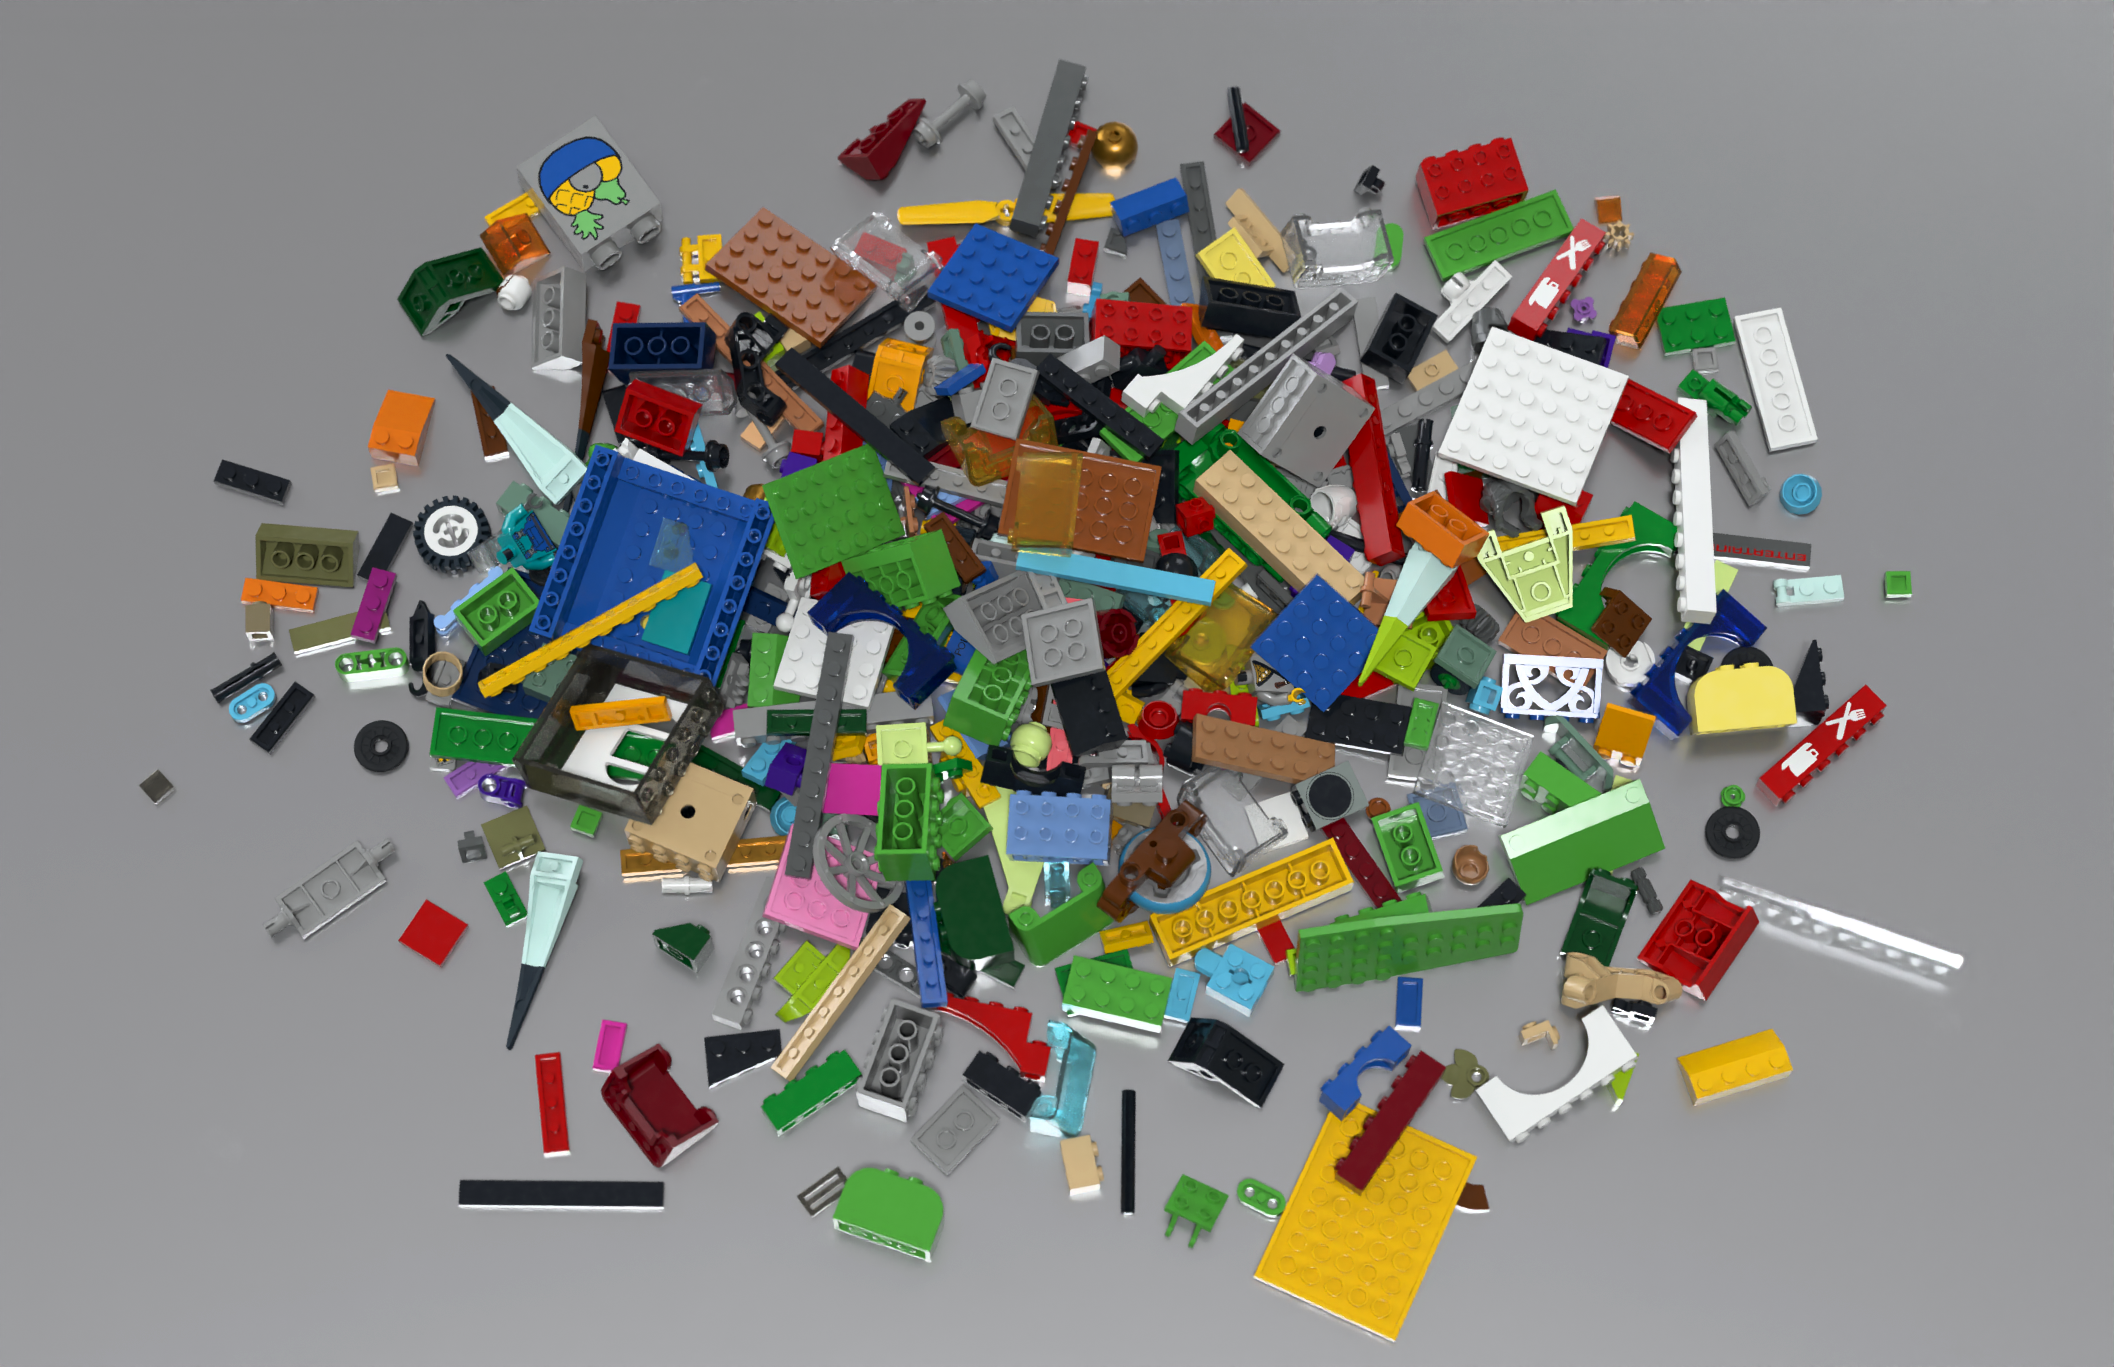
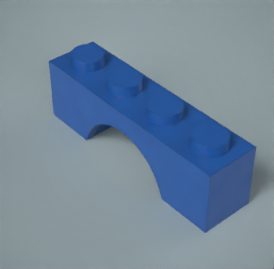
(1384, 1052)

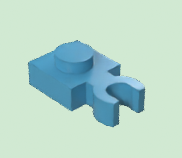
(1095, 293)

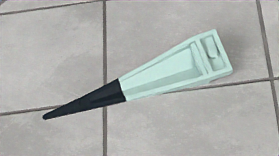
(546, 458)
(550, 897)

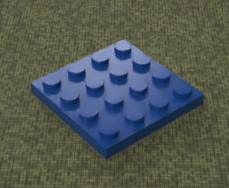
(993, 277)
(1318, 642)

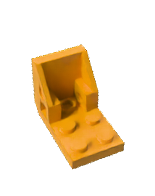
(899, 365)

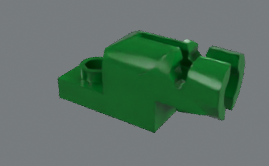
(1719, 398)

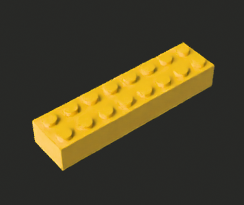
(1253, 902)

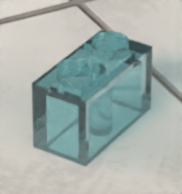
(1056, 883)

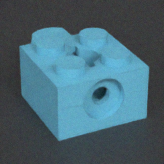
(1235, 977)

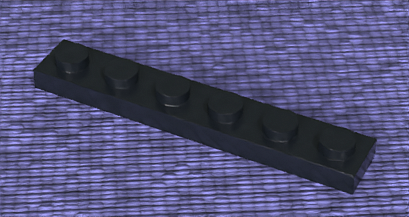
(1099, 407)

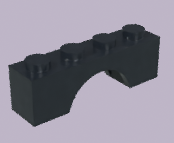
(1005, 771)

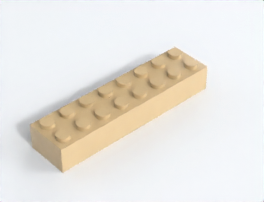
(1274, 528)

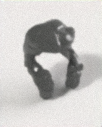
(1499, 497)

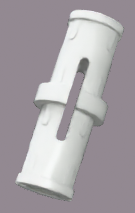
(686, 885)

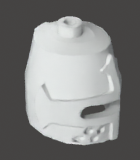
(1334, 504)

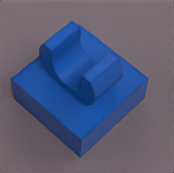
(987, 577)

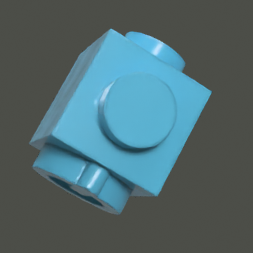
(1484, 696)

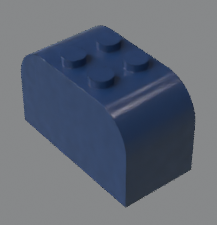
(660, 347)

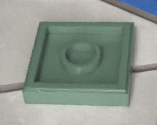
(1465, 656)

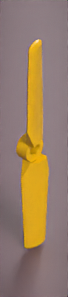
(978, 211)

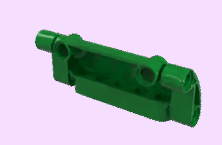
(1208, 450)

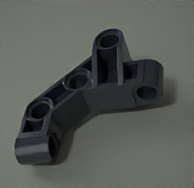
(752, 341)

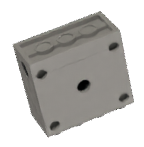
(1306, 421)

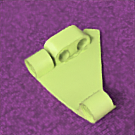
(1019, 875)

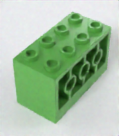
(908, 569)
(989, 698)

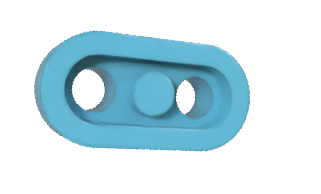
(251, 701)

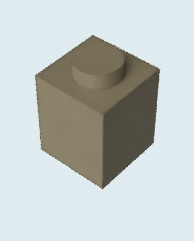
(259, 621)

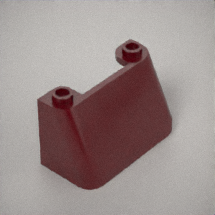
(655, 1106)

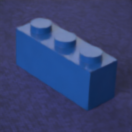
(1149, 207)

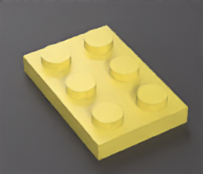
(1233, 260)

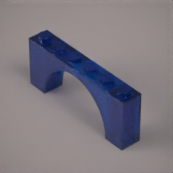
(854, 602)
(1658, 691)

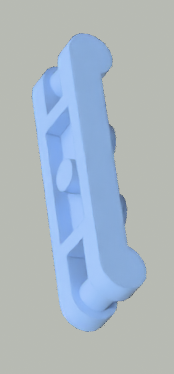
(447, 623)

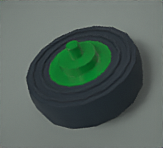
(1448, 681)

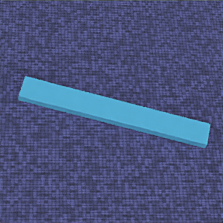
(1120, 576)

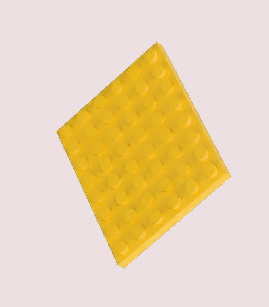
(1371, 1249)

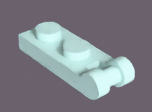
(1809, 590)

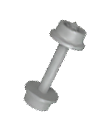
(928, 133)
(776, 451)

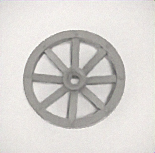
(853, 865)

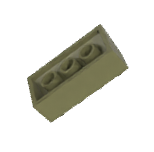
(306, 555)

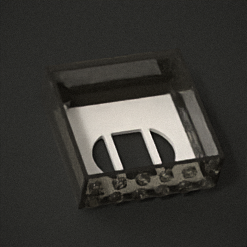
(575, 762)

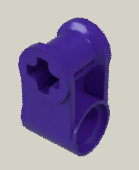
(504, 790)

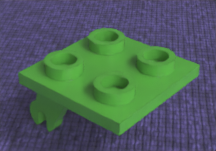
(1195, 1203)

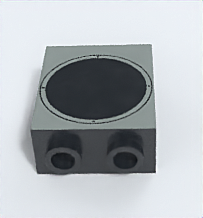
(1328, 796)

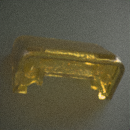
(989, 456)
(1046, 503)
(1221, 639)

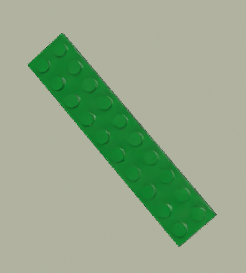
(497, 738)

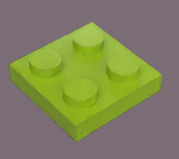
(1407, 661)

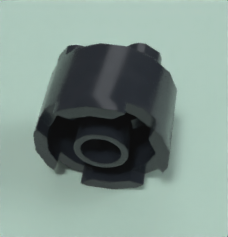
(1180, 751)

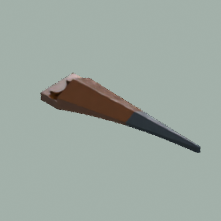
(594, 368)

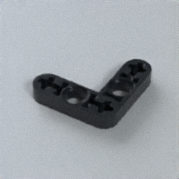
(1085, 425)

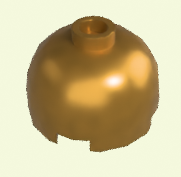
(1114, 146)

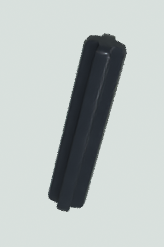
(1238, 119)

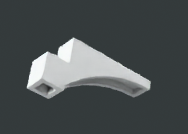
(1183, 386)

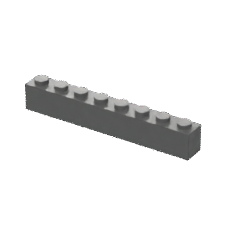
(1048, 147)

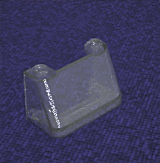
(889, 259)
(1236, 824)

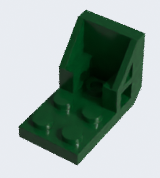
(442, 286)

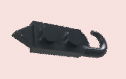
(421, 643)

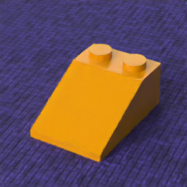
(1623, 734)

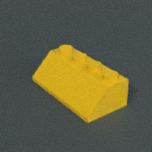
(1734, 1066)

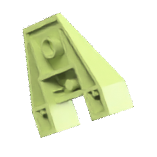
(1538, 573)

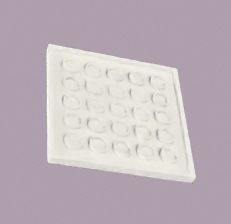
(1533, 416)

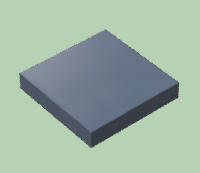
(1440, 819)

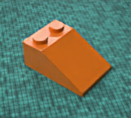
(401, 428)

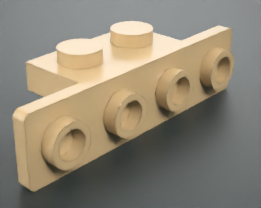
(1256, 229)

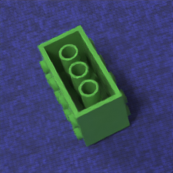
(909, 822)

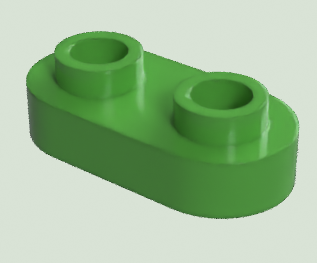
(1262, 1195)

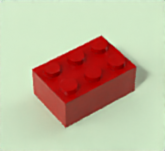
(658, 417)

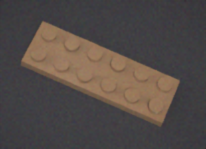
(1259, 750)

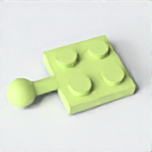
(909, 744)

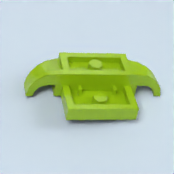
(808, 977)

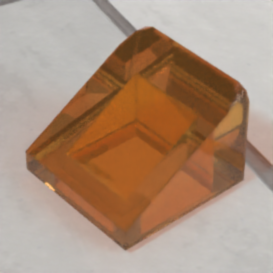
(1608, 209)

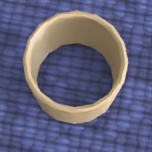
(442, 656)

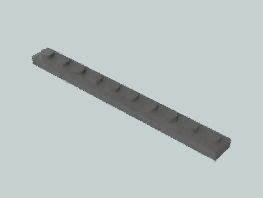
(819, 754)

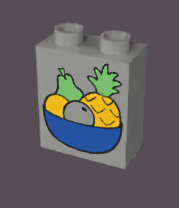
(591, 195)

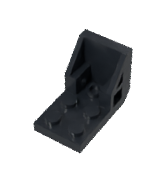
(1226, 1056)

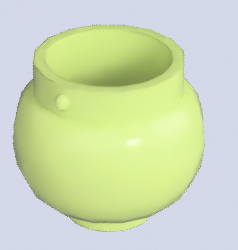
(1031, 744)

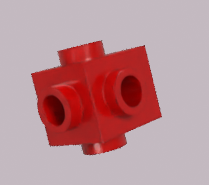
(1195, 516)

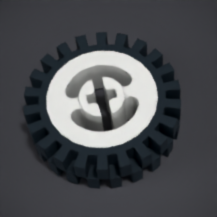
(430, 543)

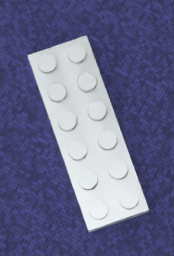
(1775, 379)

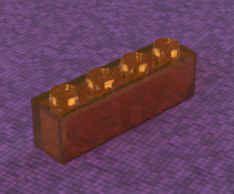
(1645, 300)

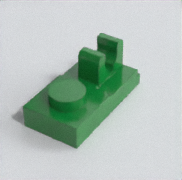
(506, 899)

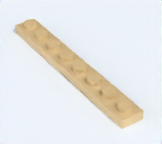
(840, 993)

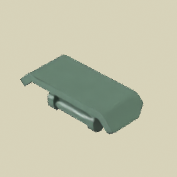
(1582, 748)

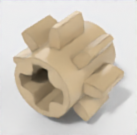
(1618, 236)

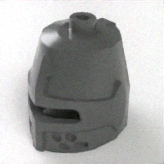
(1482, 323)

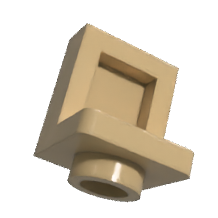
(1534, 1031)

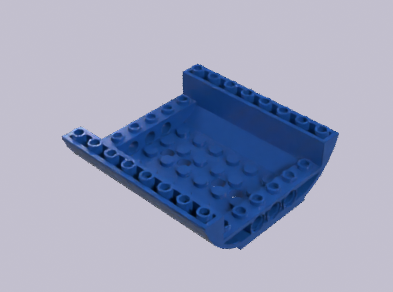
(610, 549)

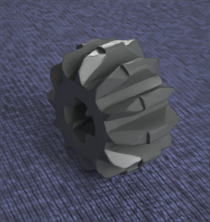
(1483, 626)

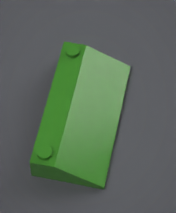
(1587, 836)

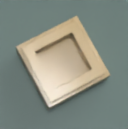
(384, 478)

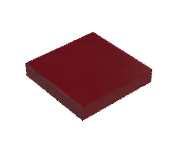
(1259, 132)

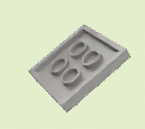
(1063, 642)

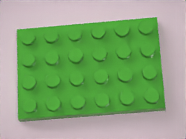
(833, 510)

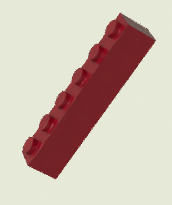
(1389, 1123)

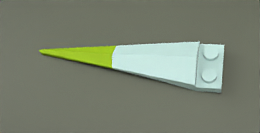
(1417, 585)

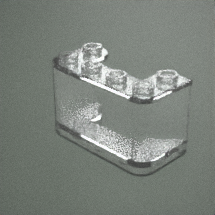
(1337, 251)

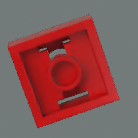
(978, 351)

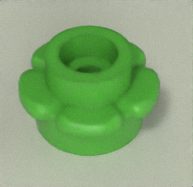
(1732, 790)

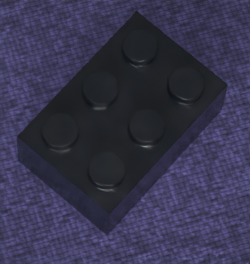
(1398, 338)

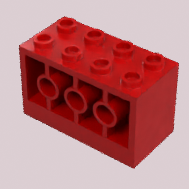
(1144, 327)

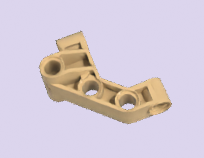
(1592, 983)

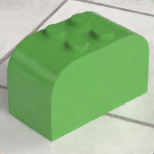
(891, 1211)

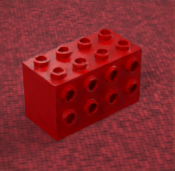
(1471, 182)

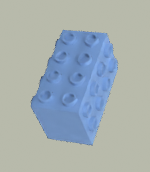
(1059, 828)

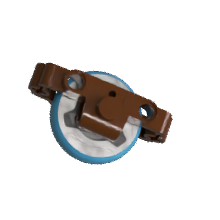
(1161, 868)

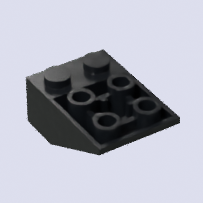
(1808, 689)

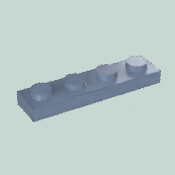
(1174, 262)

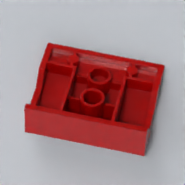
(1699, 939)

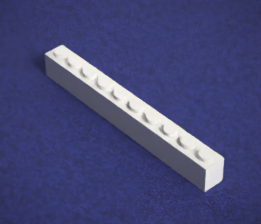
(1694, 519)

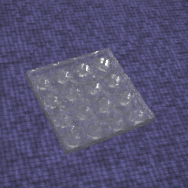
(1473, 764)

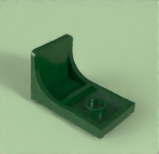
(1600, 916)

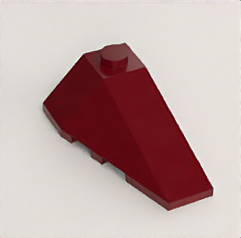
(882, 148)

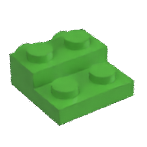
(961, 826)

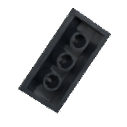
(1246, 307)
(1089, 714)

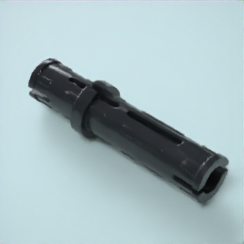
(1423, 445)
(246, 677)

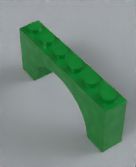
(1652, 535)

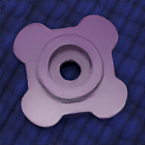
(1579, 314)

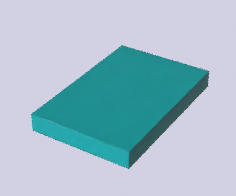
(676, 620)

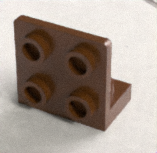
(1620, 621)

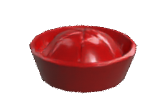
(1158, 720)

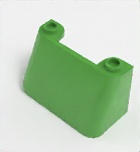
(1065, 926)

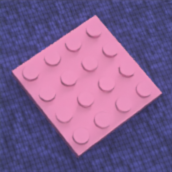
(811, 906)

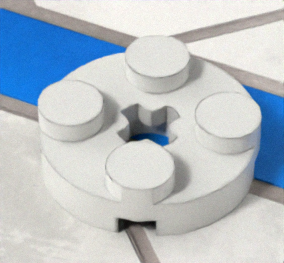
(1623, 674)

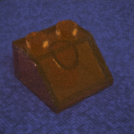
(514, 243)

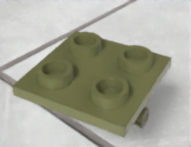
(513, 837)

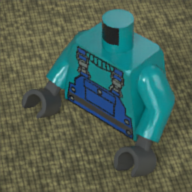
(525, 539)

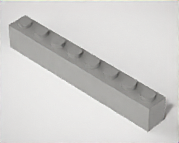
(886, 709)

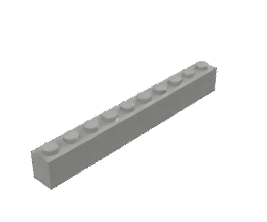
(1265, 366)

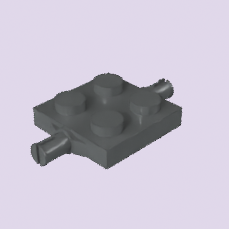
(886, 408)

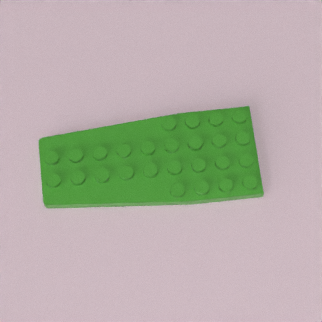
(1403, 945)

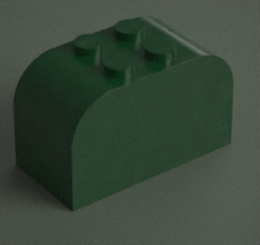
(972, 915)

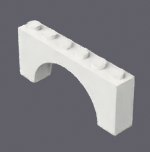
(1522, 1112)

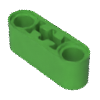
(378, 670)

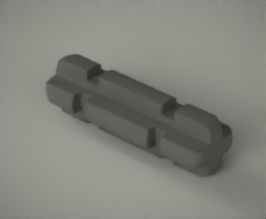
(1646, 891)

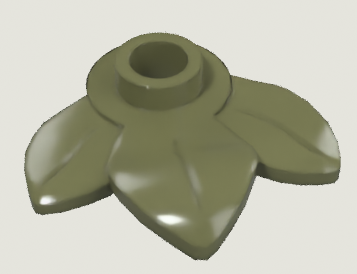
(1460, 1074)

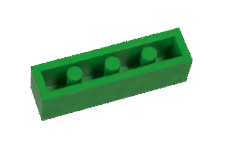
(811, 1092)

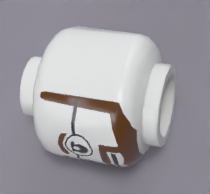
(514, 292)

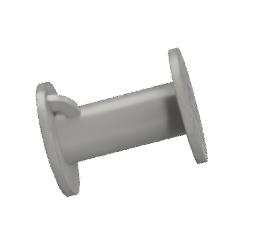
(920, 329)

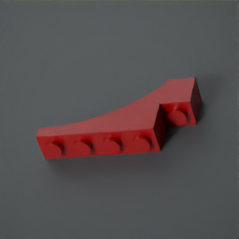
(1008, 1028)

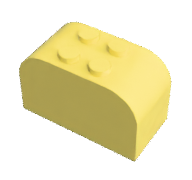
(1741, 700)

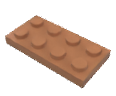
(1549, 638)

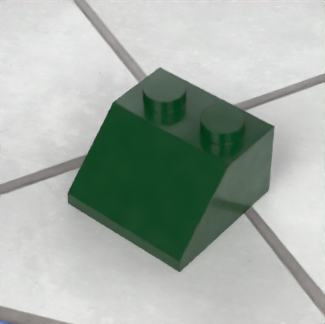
(685, 943)

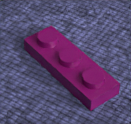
(373, 605)

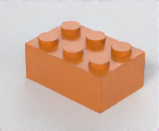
(1442, 529)

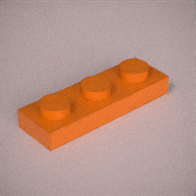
(280, 595)

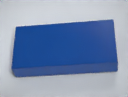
(960, 379)
(1409, 1003)

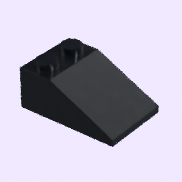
(923, 428)

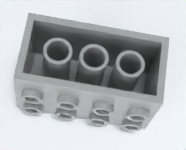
(899, 1060)

